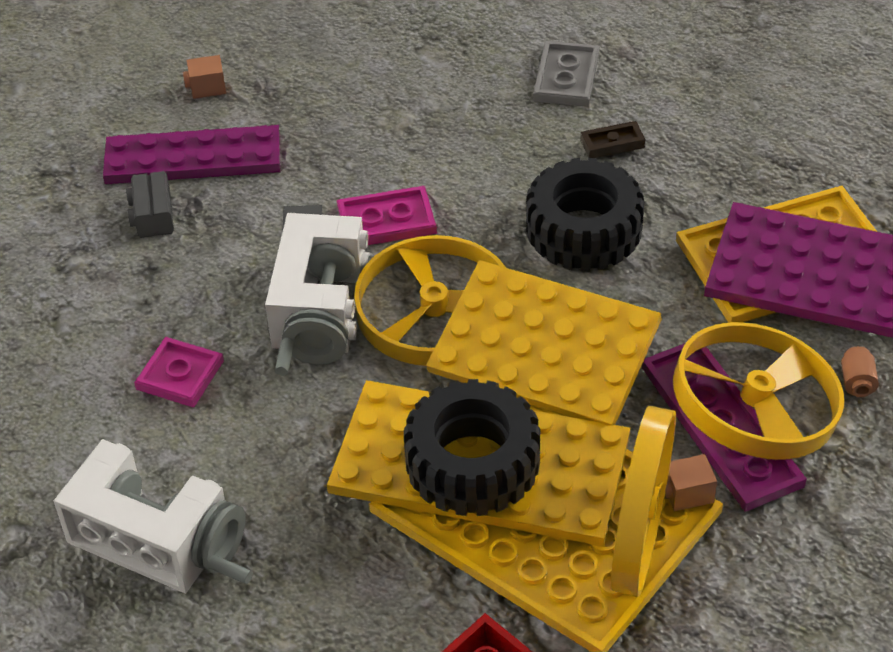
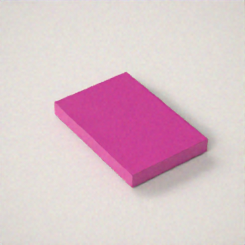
(392, 214)

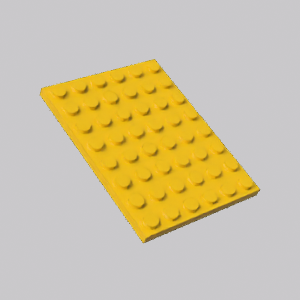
(557, 577)

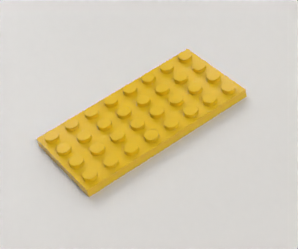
(570, 494)

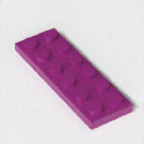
(193, 153)
(748, 478)

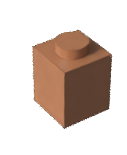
(205, 77)
(690, 483)

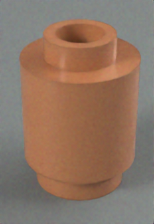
(859, 372)

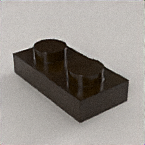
(612, 139)

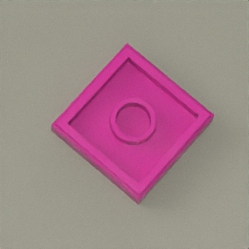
(179, 372)

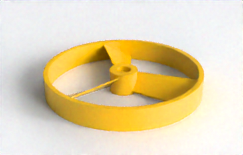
(434, 295)
(796, 363)
(643, 500)

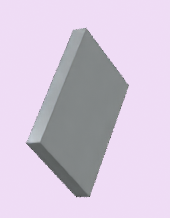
(566, 73)

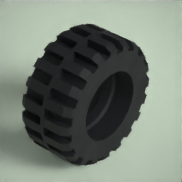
(578, 240)
(479, 482)

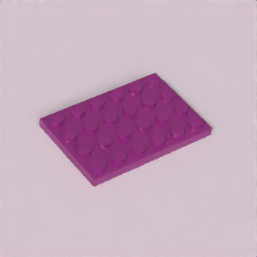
(805, 269)

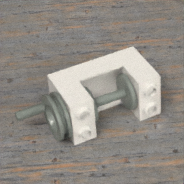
(310, 317)
(168, 543)

